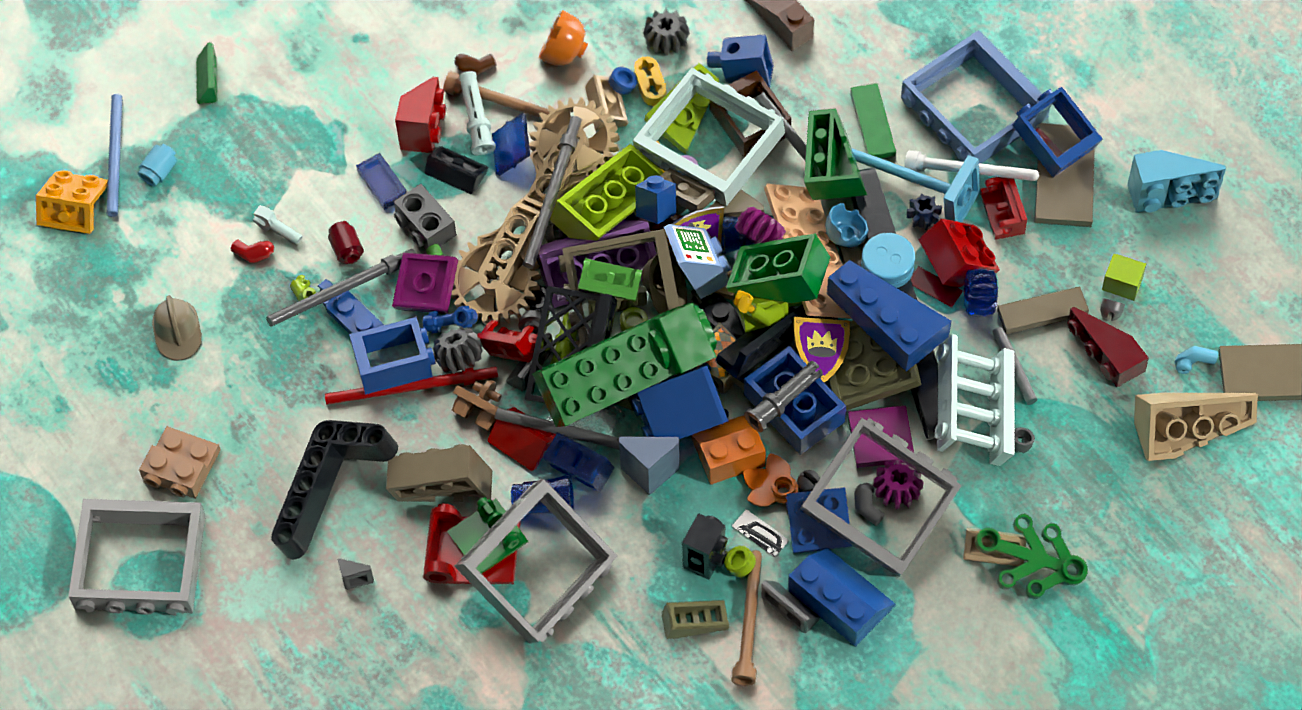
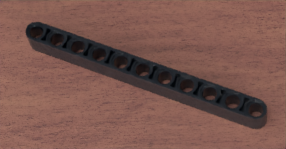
(876, 213)

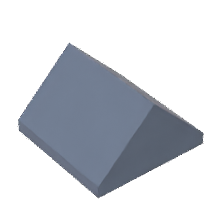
(649, 460)

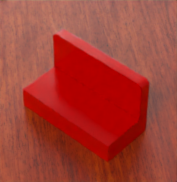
(520, 442)

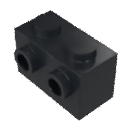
(704, 546)

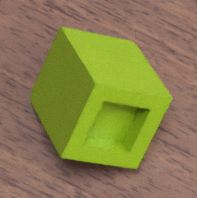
(1124, 276)

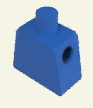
(742, 57)

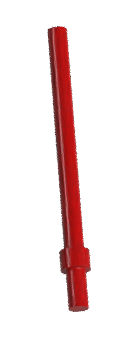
(467, 377)

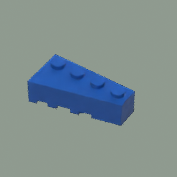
(887, 314)

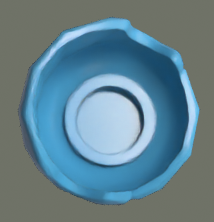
(845, 226)

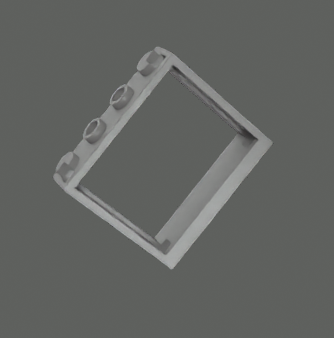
(919, 462)
(138, 512)
(581, 586)

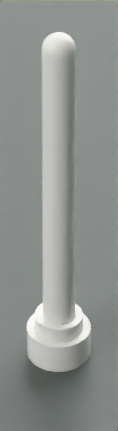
(919, 162)

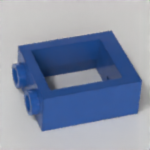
(1075, 119)
(395, 372)

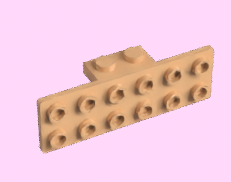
(803, 216)

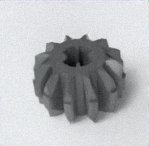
(666, 31)
(457, 349)

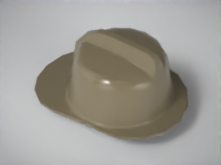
(652, 280)
(176, 329)

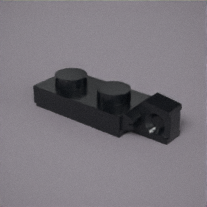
(720, 311)

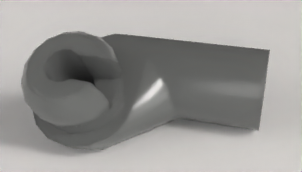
(863, 503)

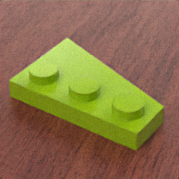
(685, 125)

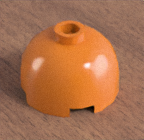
(564, 41)

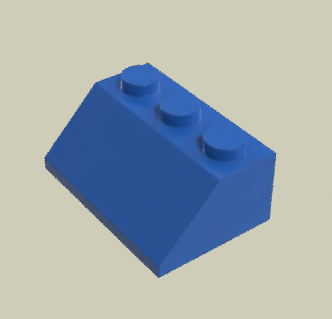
(839, 595)

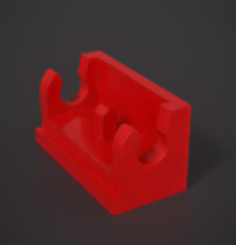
(1003, 207)
(508, 343)

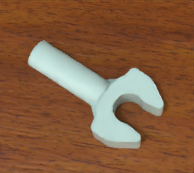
(266, 219)

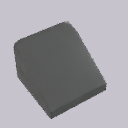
(355, 573)

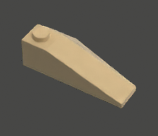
(1180, 421)

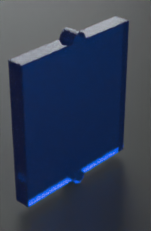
(511, 144)

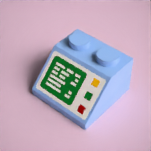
(699, 258)

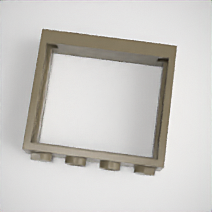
(567, 265)

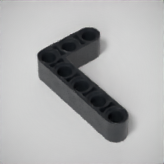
(316, 474)

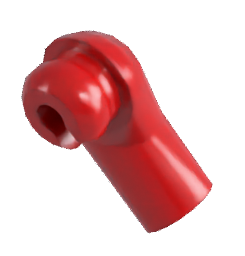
(254, 252)

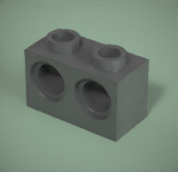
(429, 215)

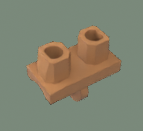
(466, 401)

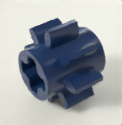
(924, 211)

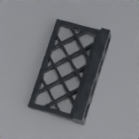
(600, 329)

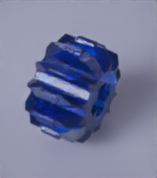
(980, 292)

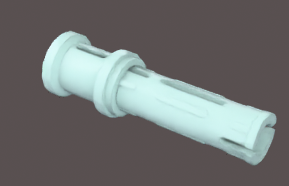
(477, 123)

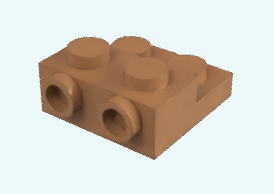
(179, 462)

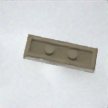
(1040, 310)

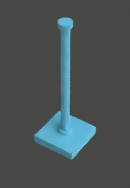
(958, 195)

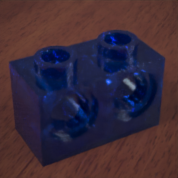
(578, 461)

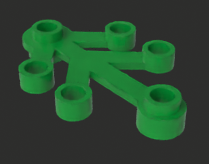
(1035, 556)

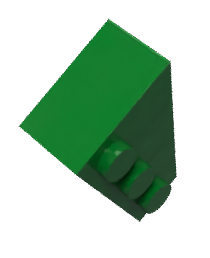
(830, 159)

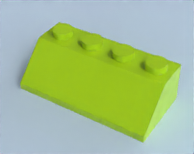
(603, 196)

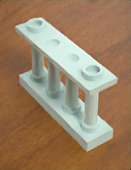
(999, 392)

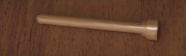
(453, 85)
(744, 672)

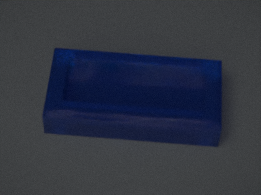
(381, 180)

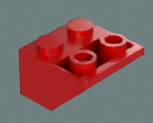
(420, 116)
(955, 249)

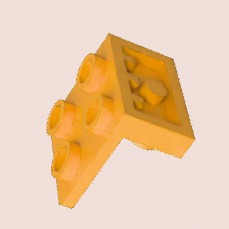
(69, 201)

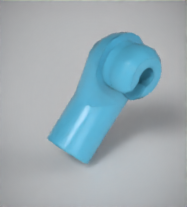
(1192, 355)

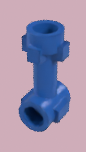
(463, 317)

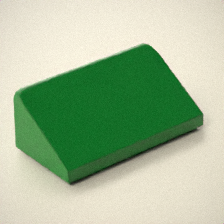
(206, 75)

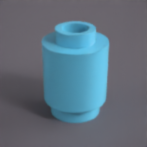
(157, 164)

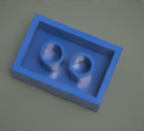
(807, 416)

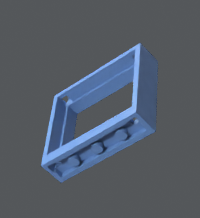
(999, 66)

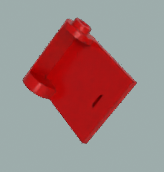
(444, 554)

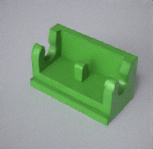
(610, 279)

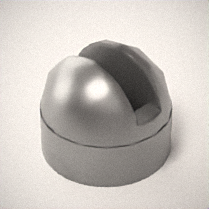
(1111, 306)

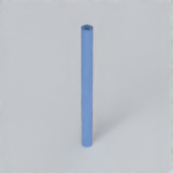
(114, 155)

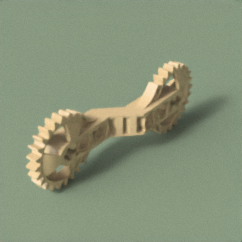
(525, 212)

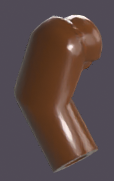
(468, 63)

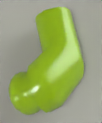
(301, 288)

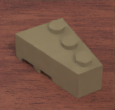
(439, 473)

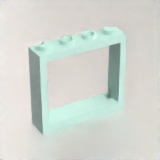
(731, 100)

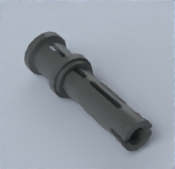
(774, 403)

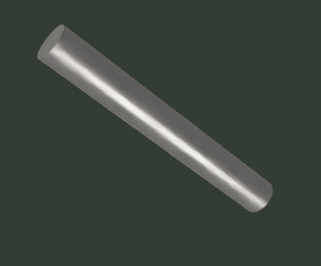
(1019, 374)

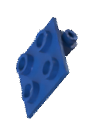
(807, 532)

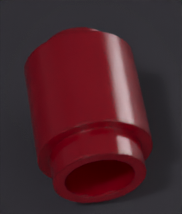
(345, 242)

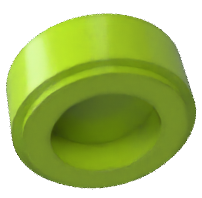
(632, 317)
(740, 561)

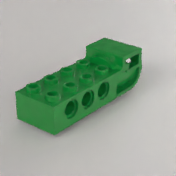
(626, 363)

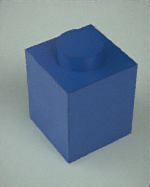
(655, 199)

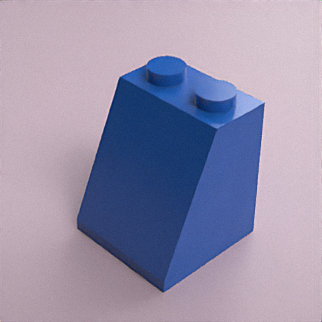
(680, 405)

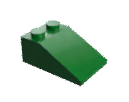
(781, 269)

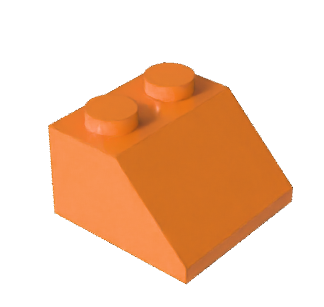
(729, 449)

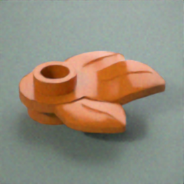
(768, 481)

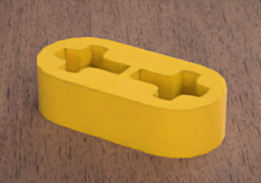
(644, 82)

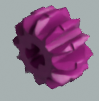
(759, 226)
(897, 484)

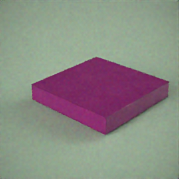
(425, 283)
(893, 420)

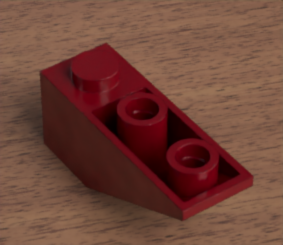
(1113, 349)

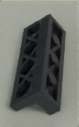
(757, 344)

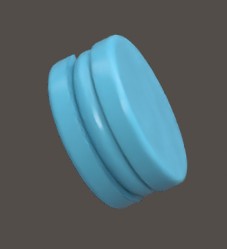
(889, 258)

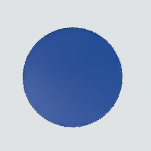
(623, 80)

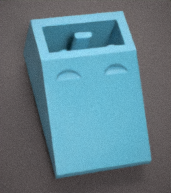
(1172, 179)

